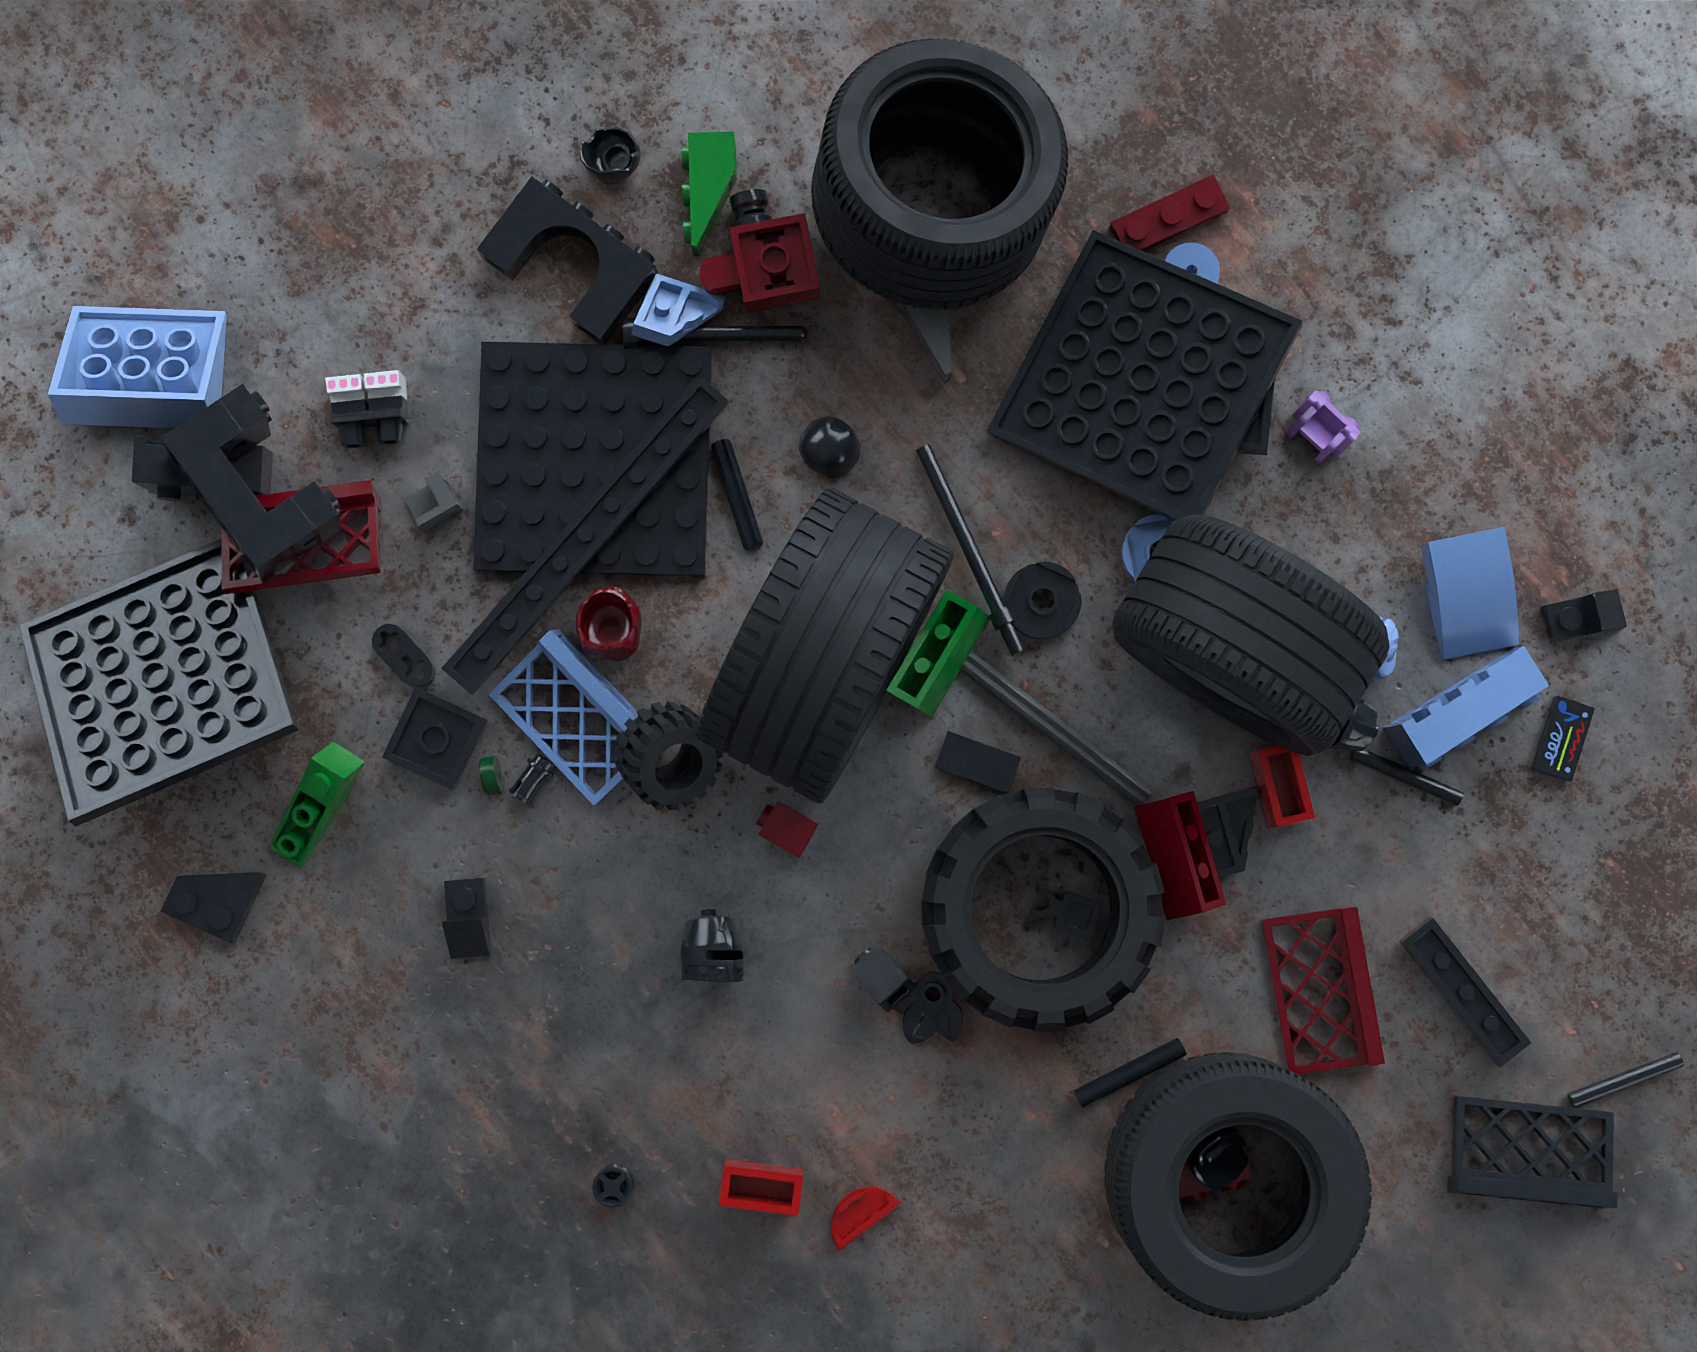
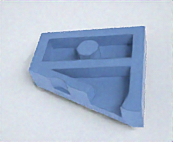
(674, 310)

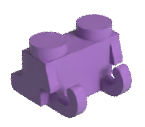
(1323, 426)

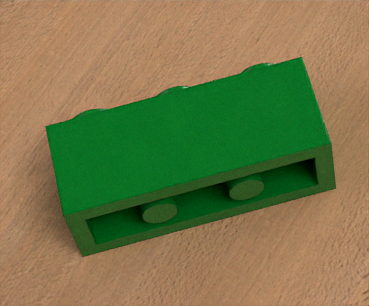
(938, 653)

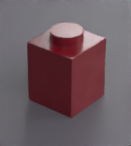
(786, 828)

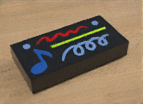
(1563, 738)

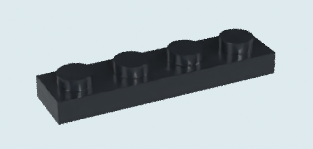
(1465, 992)

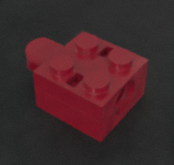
(769, 265)

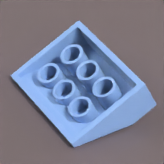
(138, 366)

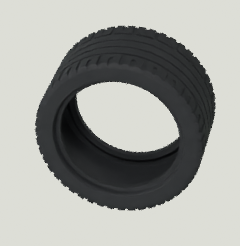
(822, 644)

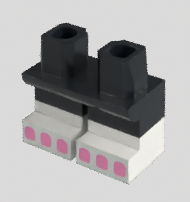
(368, 402)

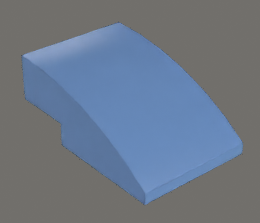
(1471, 593)

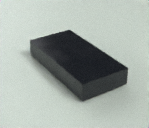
(977, 762)

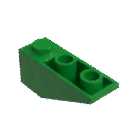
(711, 180)
(316, 802)

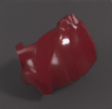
(609, 624)

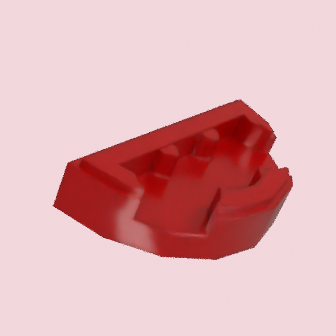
(859, 1212)

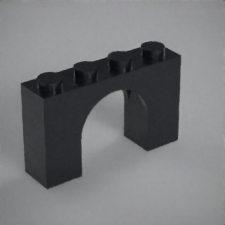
(542, 214)

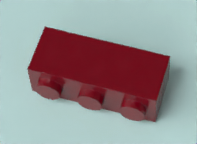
(1183, 855)

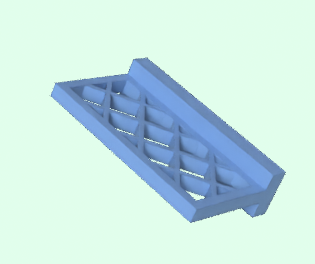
(592, 687)

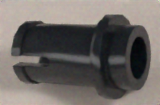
(532, 778)

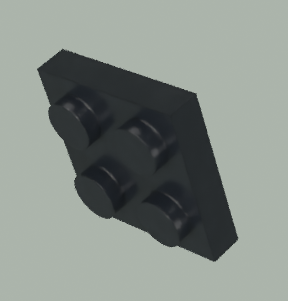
(434, 738)

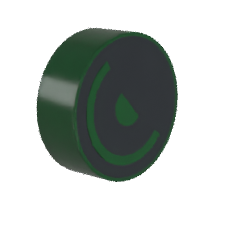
(491, 775)

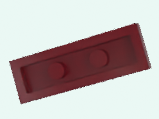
(1171, 215)

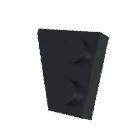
(1229, 828)
(214, 901)

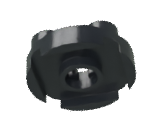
(1063, 593)

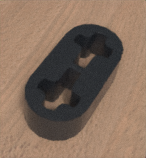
(397, 662)

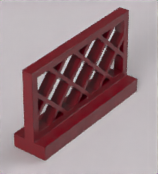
(355, 500)
(1357, 984)

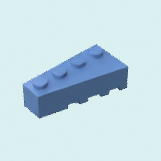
(1466, 708)

